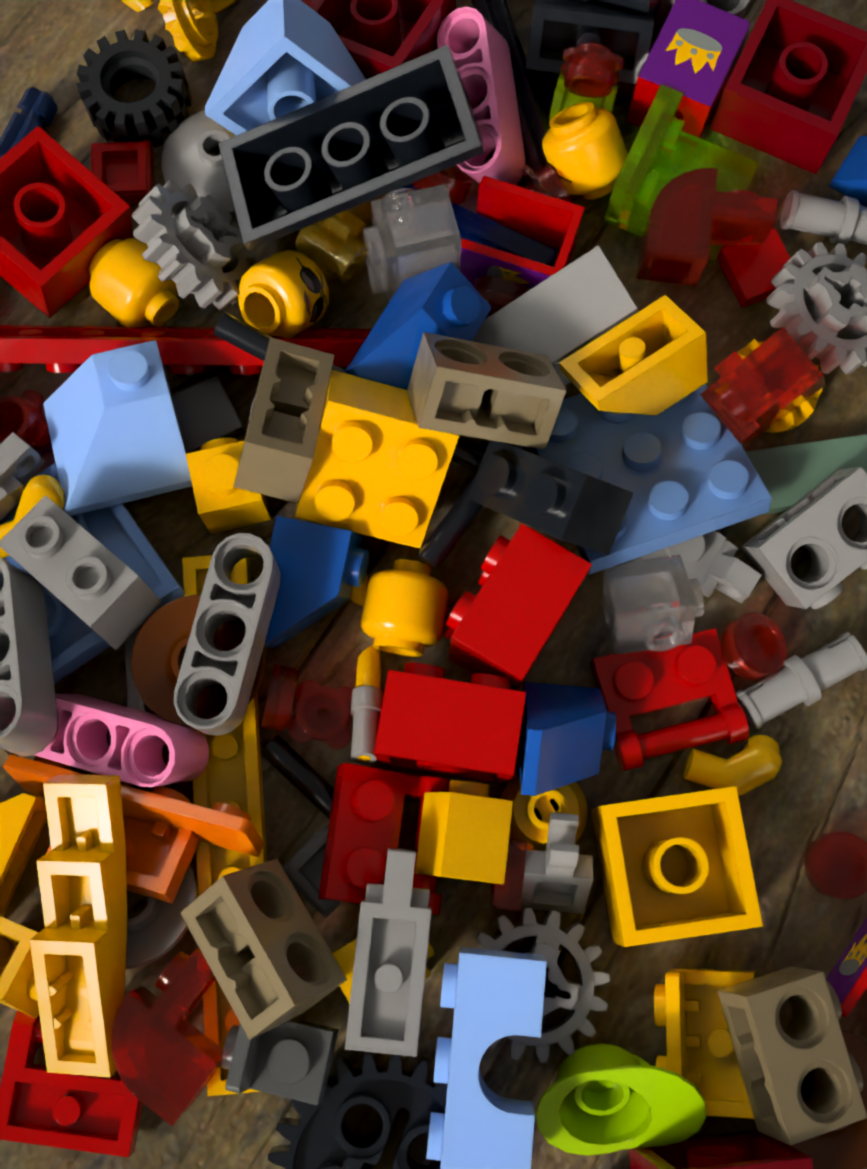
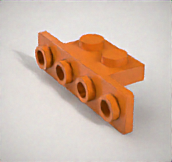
(158, 828)

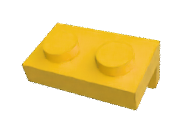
(699, 1037)

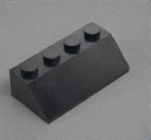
(350, 147)

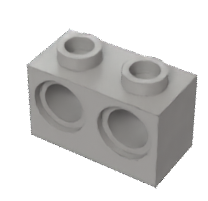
(817, 526)
(80, 572)

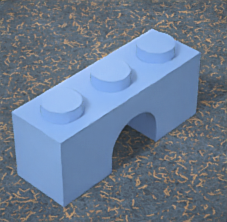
(491, 999)

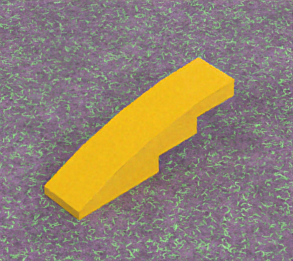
(84, 939)

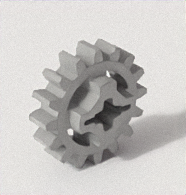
(192, 244)
(824, 306)
(575, 997)

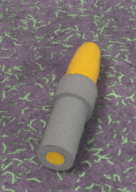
(366, 706)

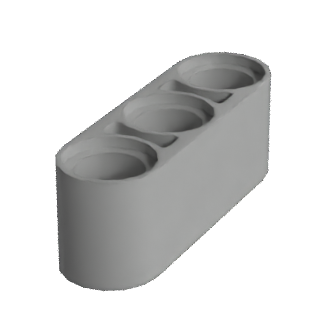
(220, 603)
(27, 668)

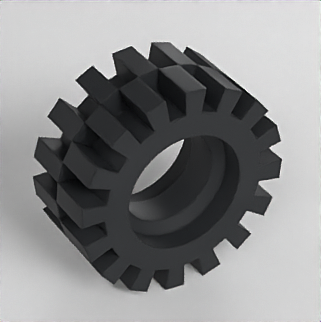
(130, 61)

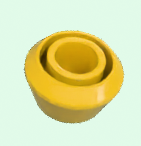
(527, 826)

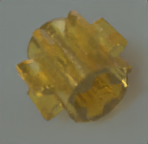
(335, 246)

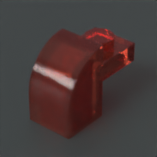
(690, 218)
(762, 386)
(157, 1049)

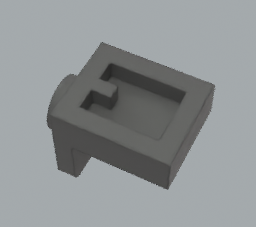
(283, 1061)

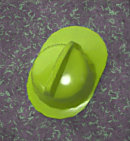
(616, 1102)

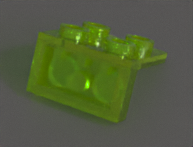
(663, 154)

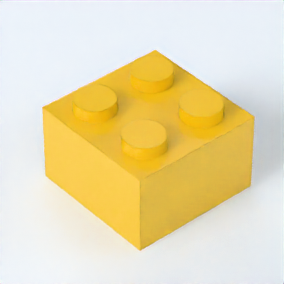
(374, 463)
(675, 867)

